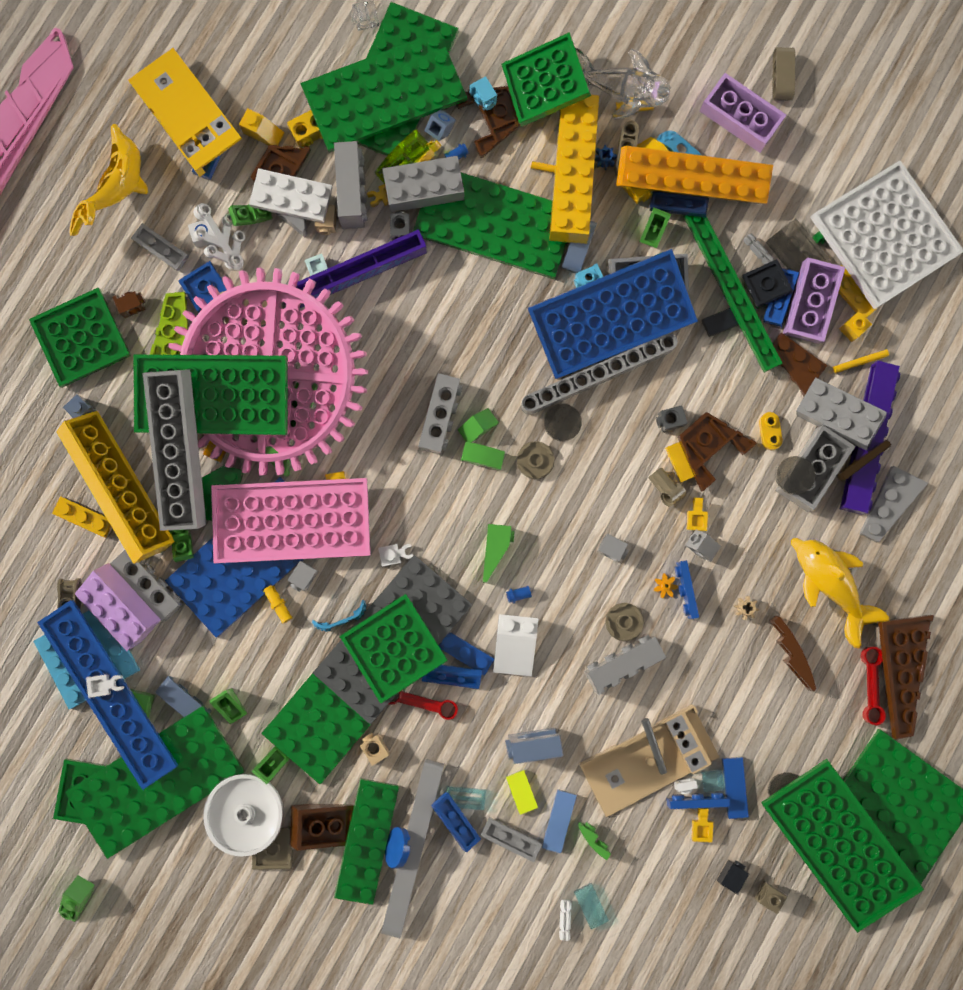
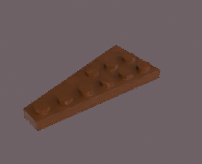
(904, 667)

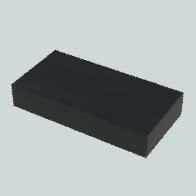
(719, 322)

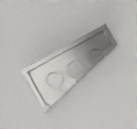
(892, 500)

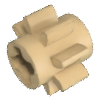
(741, 611)

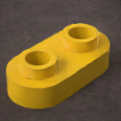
(768, 431)

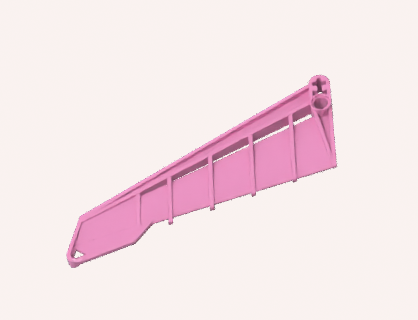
(38, 88)

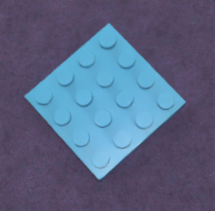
(67, 687)

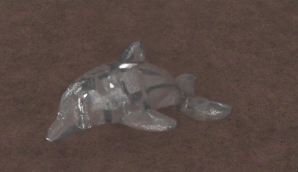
(634, 86)

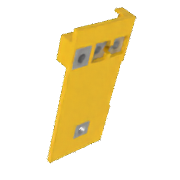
(185, 110)

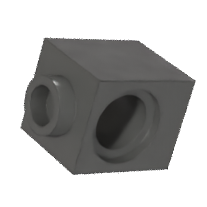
(399, 217)
(677, 413)

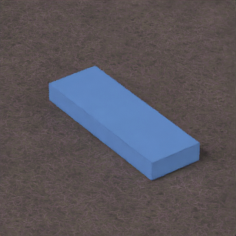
(559, 821)

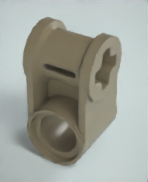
(66, 594)

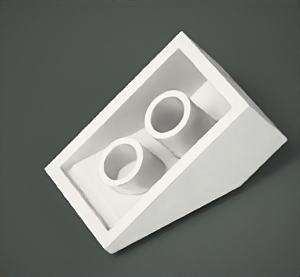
(515, 645)

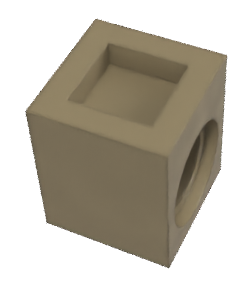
(770, 897)

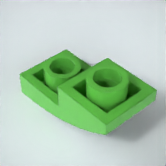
(248, 215)
(483, 455)
(182, 547)
(590, 836)

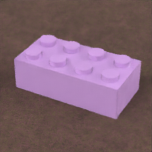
(742, 112)
(813, 300)
(117, 606)

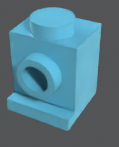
(483, 93)
(593, 271)

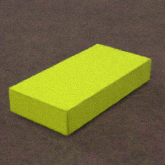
(521, 792)

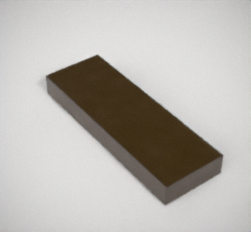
(863, 460)

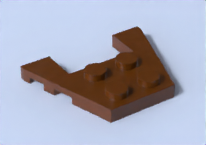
(500, 120)
(704, 440)

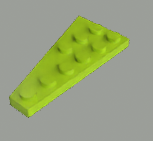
(171, 316)

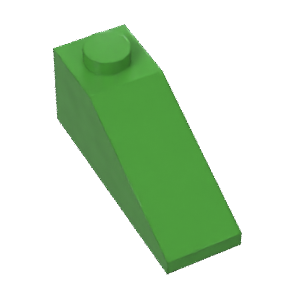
(496, 545)

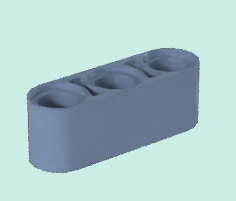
(577, 252)
(178, 697)

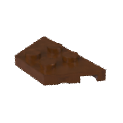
(282, 160)

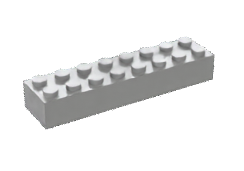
(174, 449)

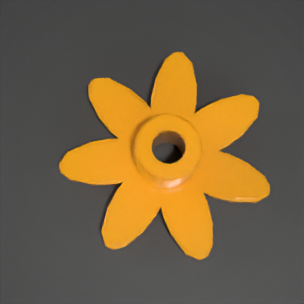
(665, 581)

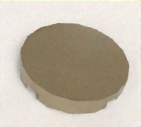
(535, 460)
(624, 622)

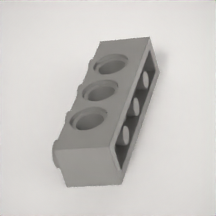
(443, 384)
(171, 602)

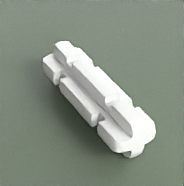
(565, 920)

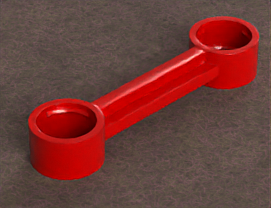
(873, 686)
(424, 703)

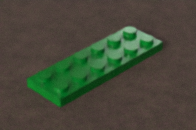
(366, 841)

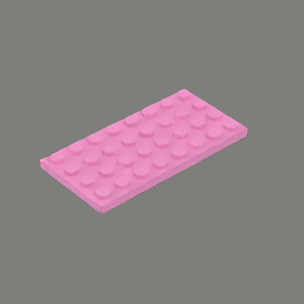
(290, 520)

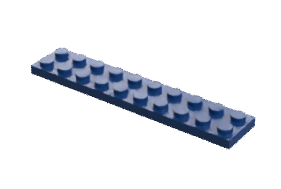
(117, 712)

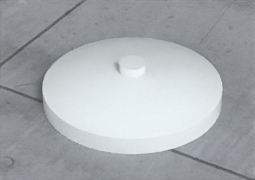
(243, 815)

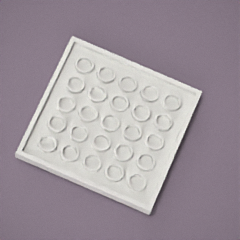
(887, 234)

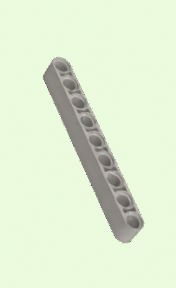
(608, 372)
(417, 830)

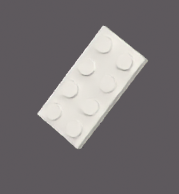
(290, 195)

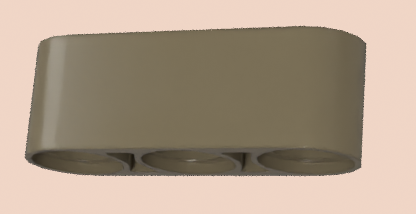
(783, 73)
(627, 139)

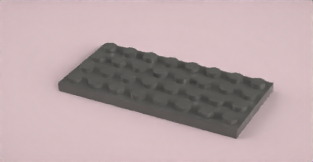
(437, 605)

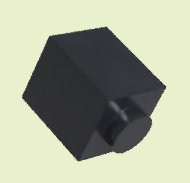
(733, 876)

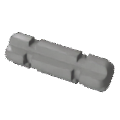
(758, 249)

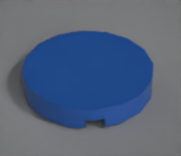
(396, 849)

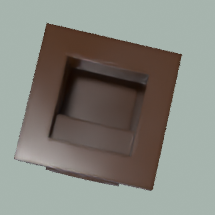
(130, 303)

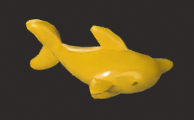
(116, 183)
(829, 573)

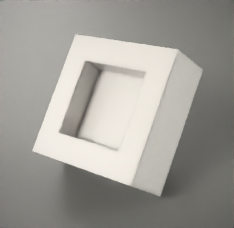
(685, 785)

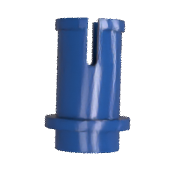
(460, 151)
(518, 594)

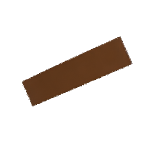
(796, 659)

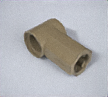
(670, 491)

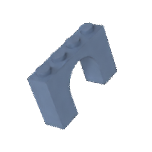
(534, 745)

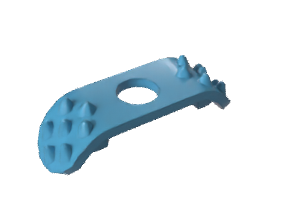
(672, 139)
(357, 614)

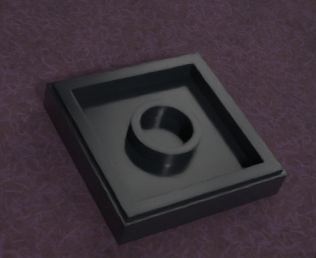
(767, 284)

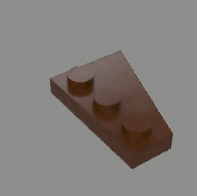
(798, 362)

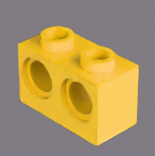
(304, 123)

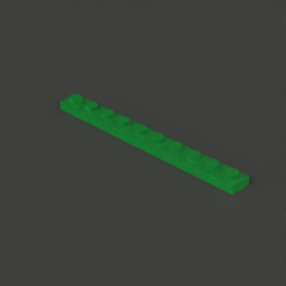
(734, 292)

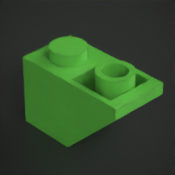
(75, 898)

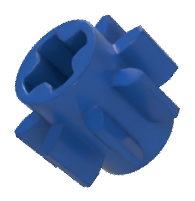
(604, 163)

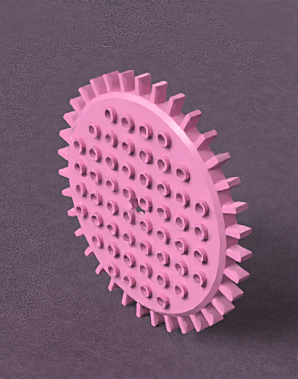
(231, 305)

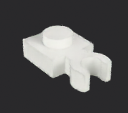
(391, 554)
(101, 685)

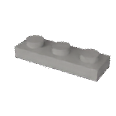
(160, 247)
(511, 839)

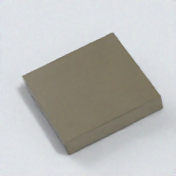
(277, 855)

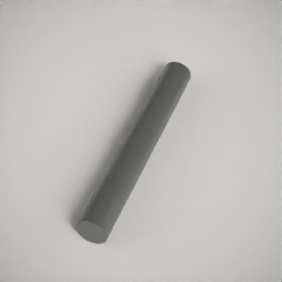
(654, 746)

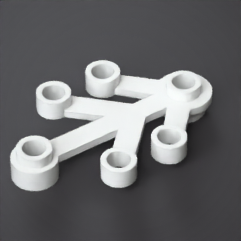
(219, 239)

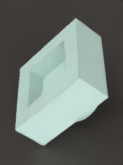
(316, 264)

